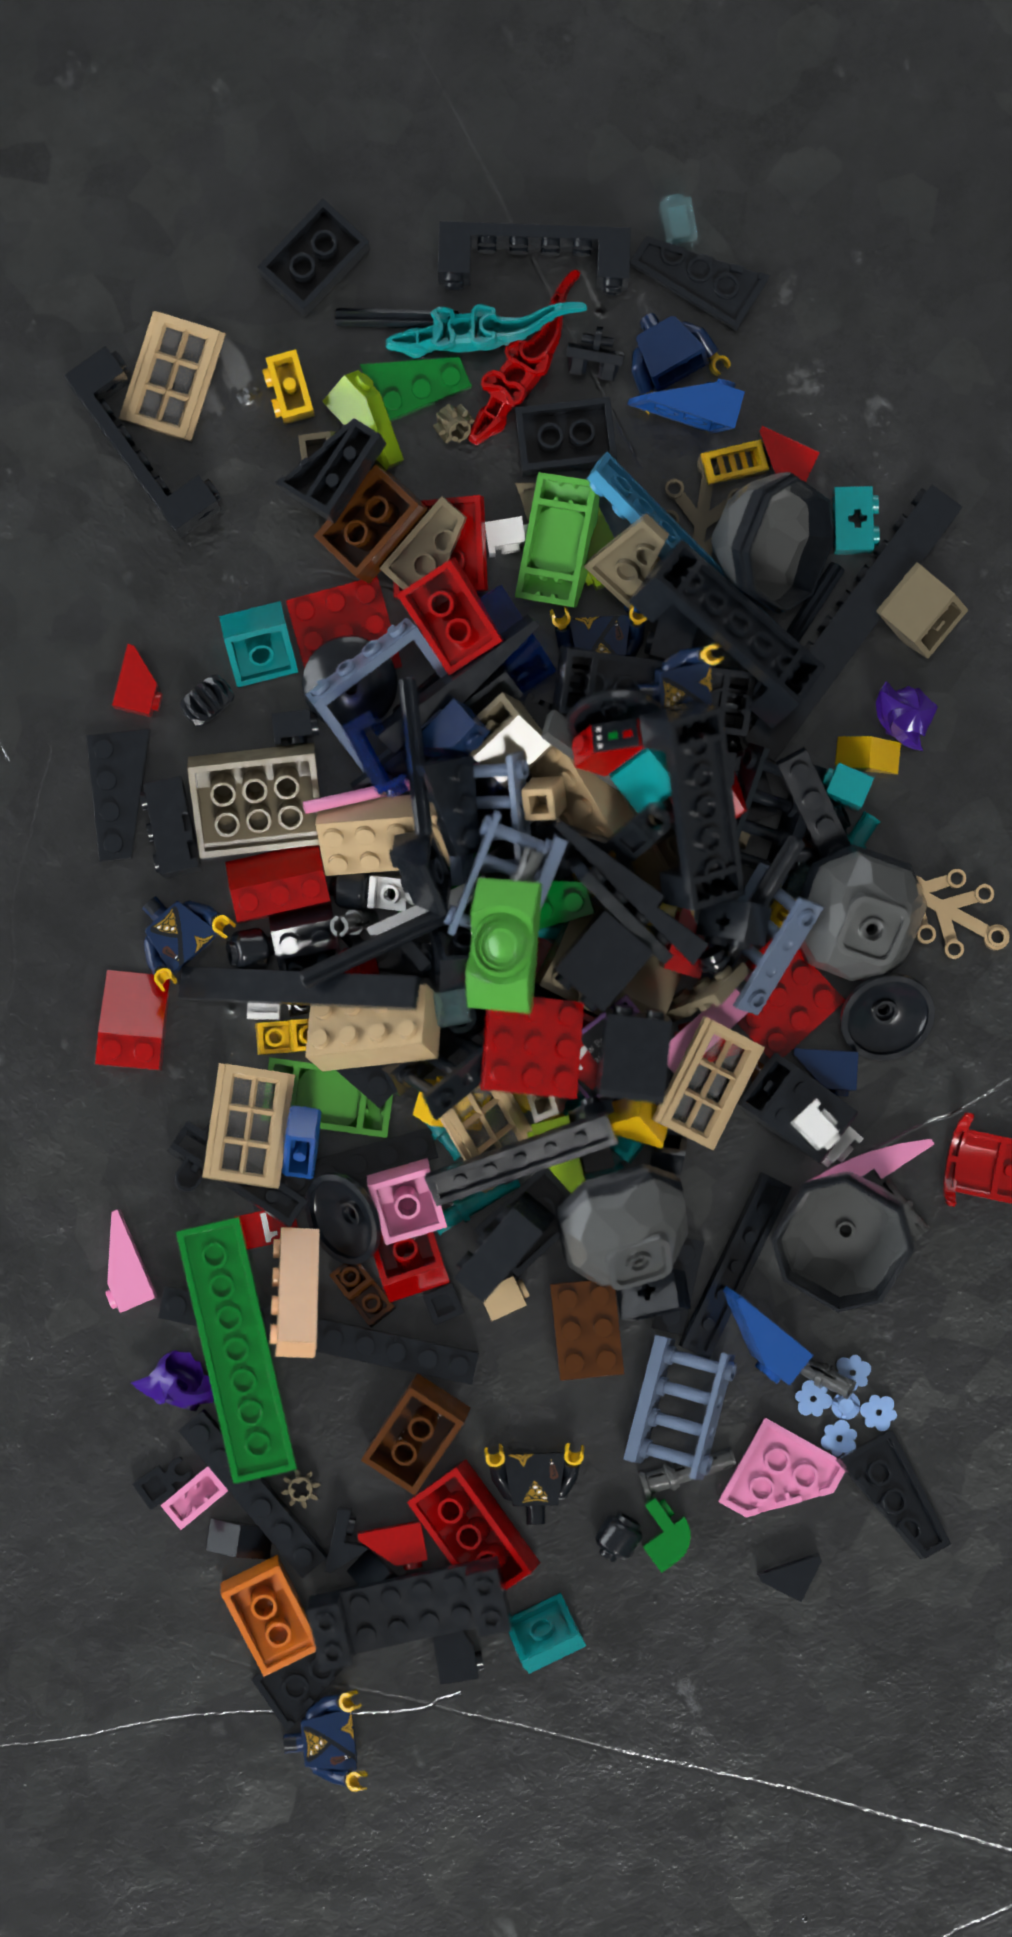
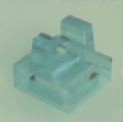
(452, 1008)

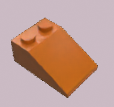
(269, 1615)

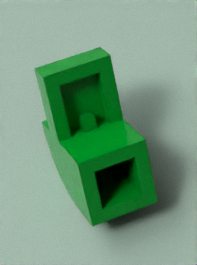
(672, 1541)

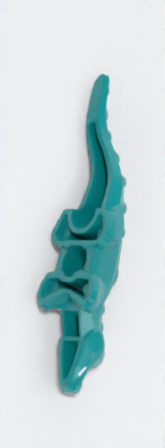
(474, 330)

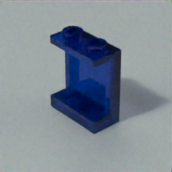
(355, 732)

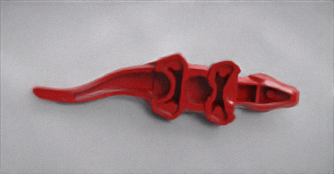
(521, 372)

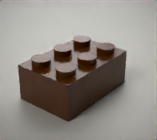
(372, 524)
(586, 1330)
(416, 1434)

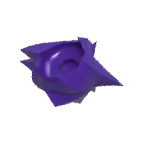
(905, 714)
(178, 1382)

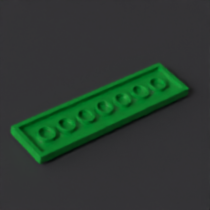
(236, 1350)

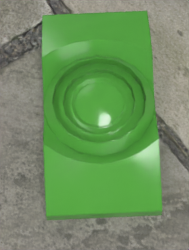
(558, 540)
(503, 945)
(341, 1103)

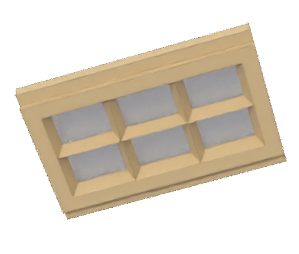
(172, 376)
(708, 1083)
(485, 1123)
(248, 1126)

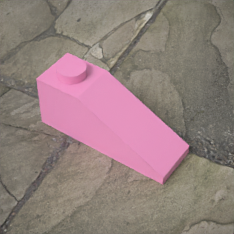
(126, 1271)

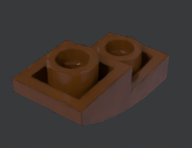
(362, 1292)

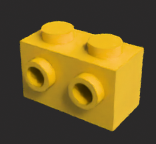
(290, 387)

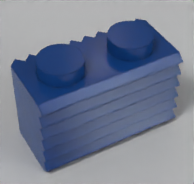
(301, 1142)

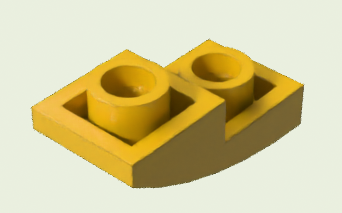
(281, 1036)

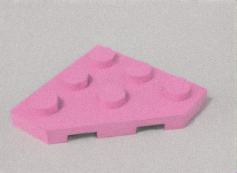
(779, 1472)

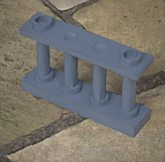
(517, 771)
(490, 827)
(782, 949)
(649, 1415)

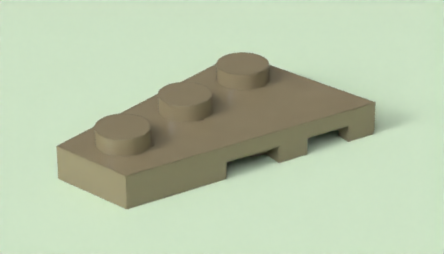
(426, 545)
(628, 558)
(707, 992)

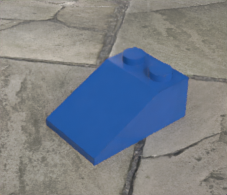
(703, 406)
(774, 1349)

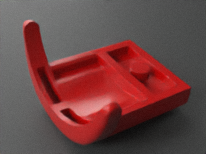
(977, 1164)

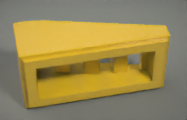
(757, 455)

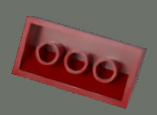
(471, 1523)

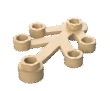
(948, 910)

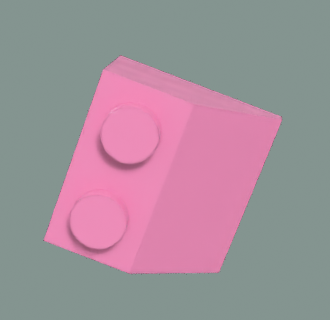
(405, 1202)

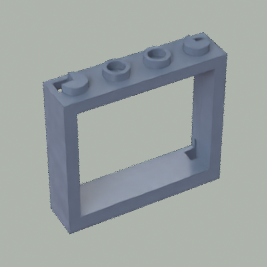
(355, 669)

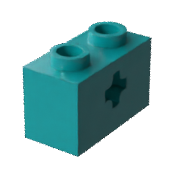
(847, 537)
(847, 786)

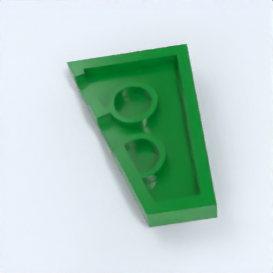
(416, 383)
(565, 903)

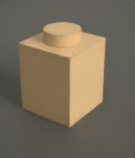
(544, 798)
(506, 1298)

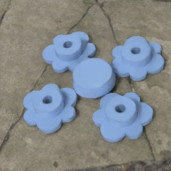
(845, 1408)

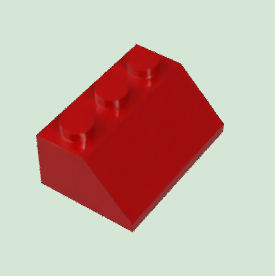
(277, 883)

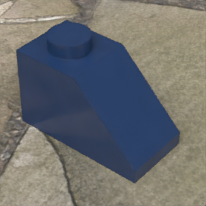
(454, 732)
(831, 1069)

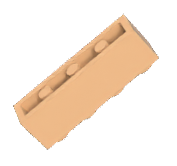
(297, 1292)

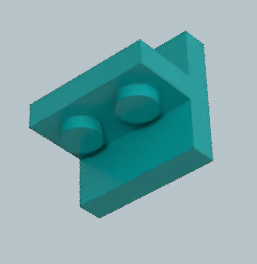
(545, 1633)

